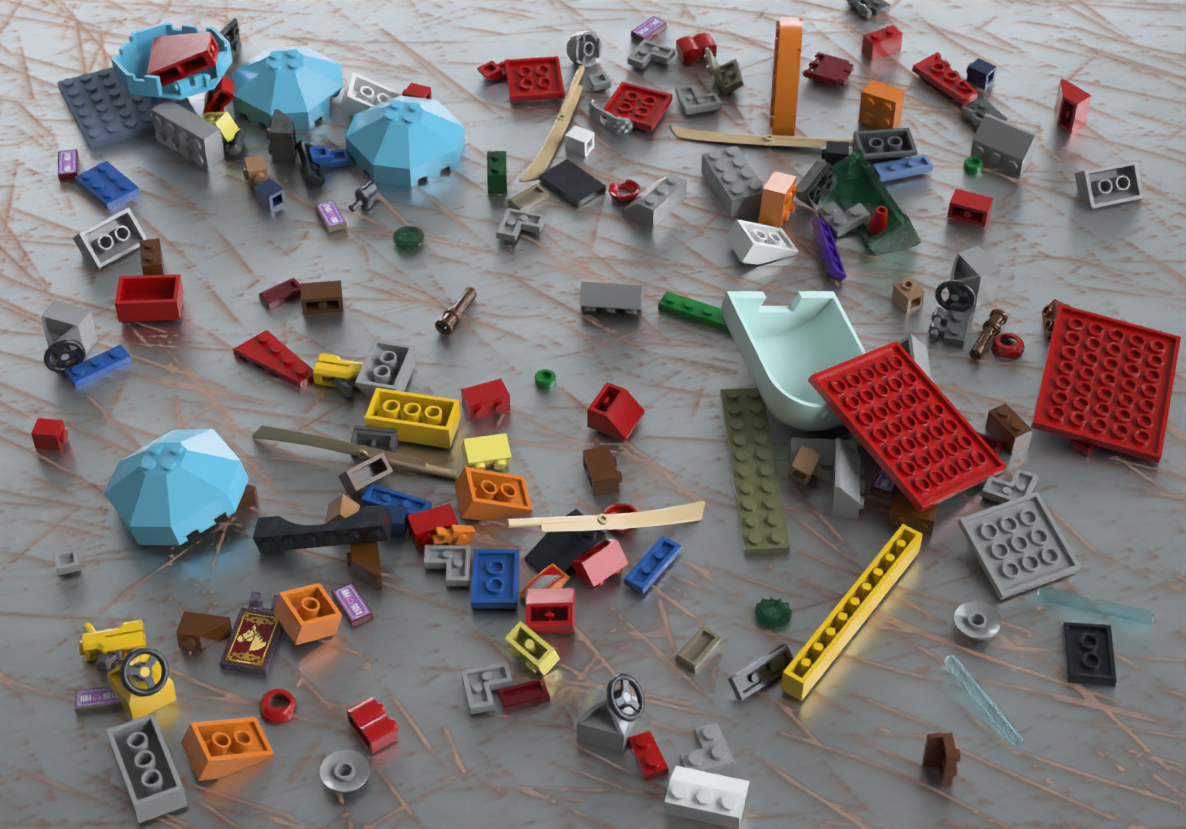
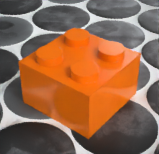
(881, 105)
(778, 199)
(307, 613)

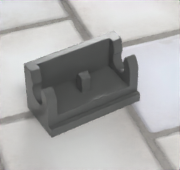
(375, 437)

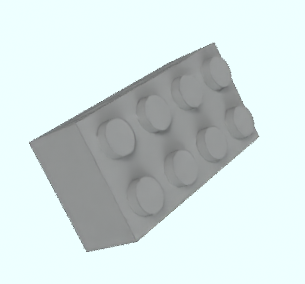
(188, 134)
(733, 181)
(146, 768)

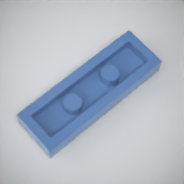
(903, 168)

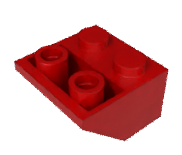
(1071, 106)
(614, 412)
(551, 611)

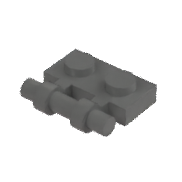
(869, 7)
(978, 110)
(955, 329)

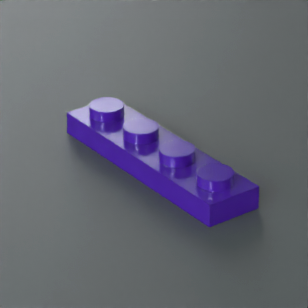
(828, 249)

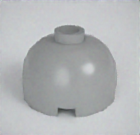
(584, 48)

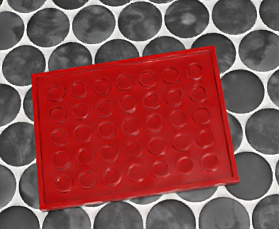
(1107, 383)
(907, 425)

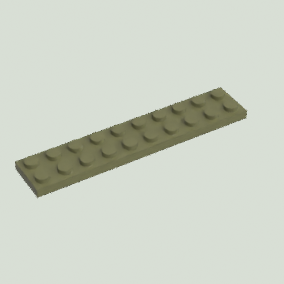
(754, 472)

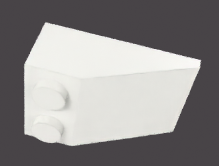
(363, 94)
(759, 242)

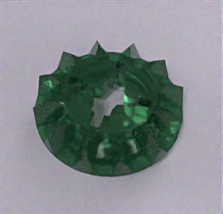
(414, 233)
(777, 619)

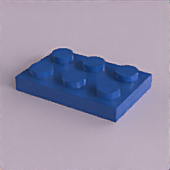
(107, 185)
(495, 578)

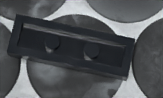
(312, 171)
(761, 672)

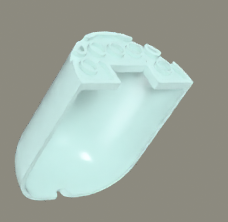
(790, 345)

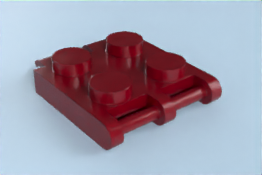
(829, 69)

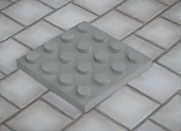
(1019, 545)

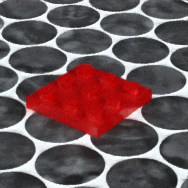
(534, 79)
(639, 105)

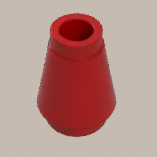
(878, 221)

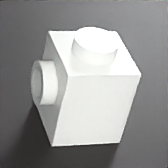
(579, 141)

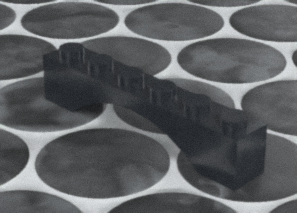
(364, 526)

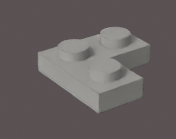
(650, 51)
(695, 103)
(519, 220)
(843, 222)
(1002, 491)
(453, 558)
(481, 681)
(713, 751)

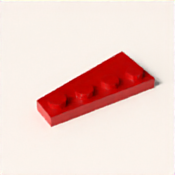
(944, 78)
(275, 357)

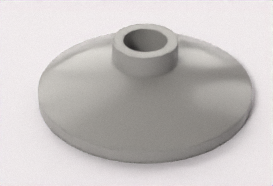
(977, 620)
(344, 763)

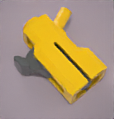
(336, 373)
(112, 643)

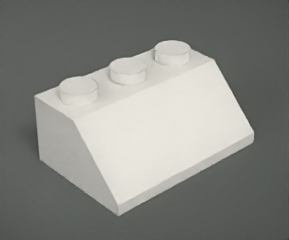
(706, 797)

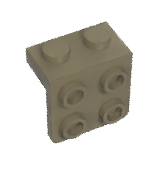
(727, 76)

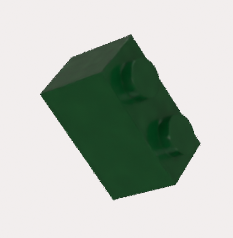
(496, 172)

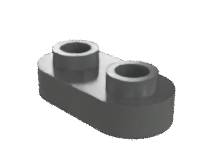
(234, 146)

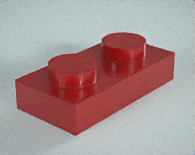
(647, 755)

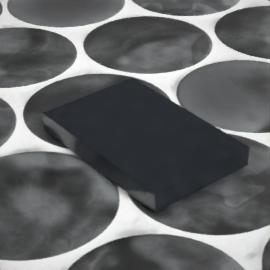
(572, 183)
(1089, 654)

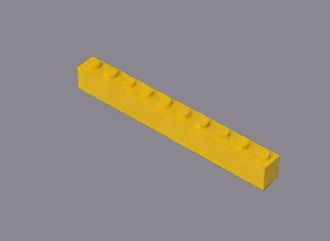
(851, 612)

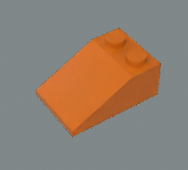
(491, 494)
(225, 746)

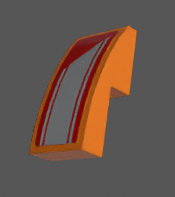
(548, 578)

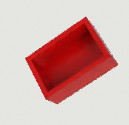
(149, 298)

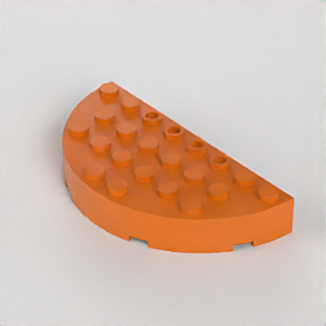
(785, 76)

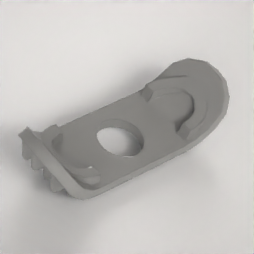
(615, 124)

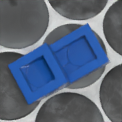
(335, 158)

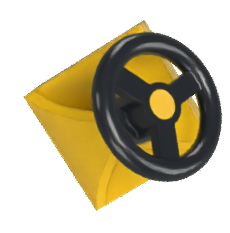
(142, 682)

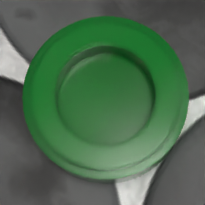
(973, 165)
(545, 379)

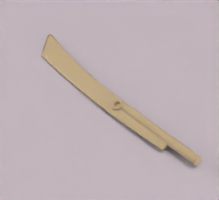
(558, 129)
(692, 134)
(361, 451)
(674, 515)

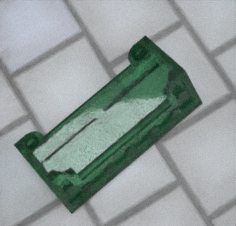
(860, 184)

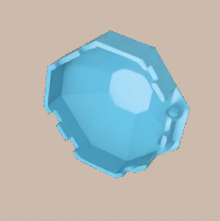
(134, 57)
(287, 80)
(405, 140)
(176, 486)

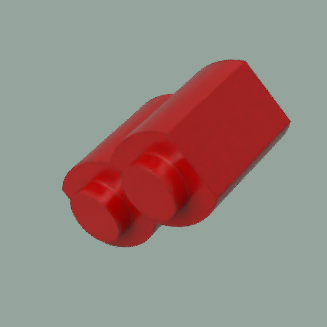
(693, 48)
(220, 96)
(372, 724)

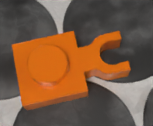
(455, 536)

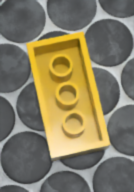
(415, 416)

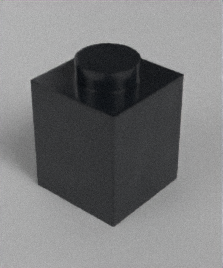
(835, 152)

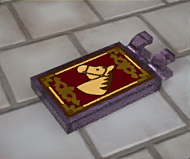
(253, 639)

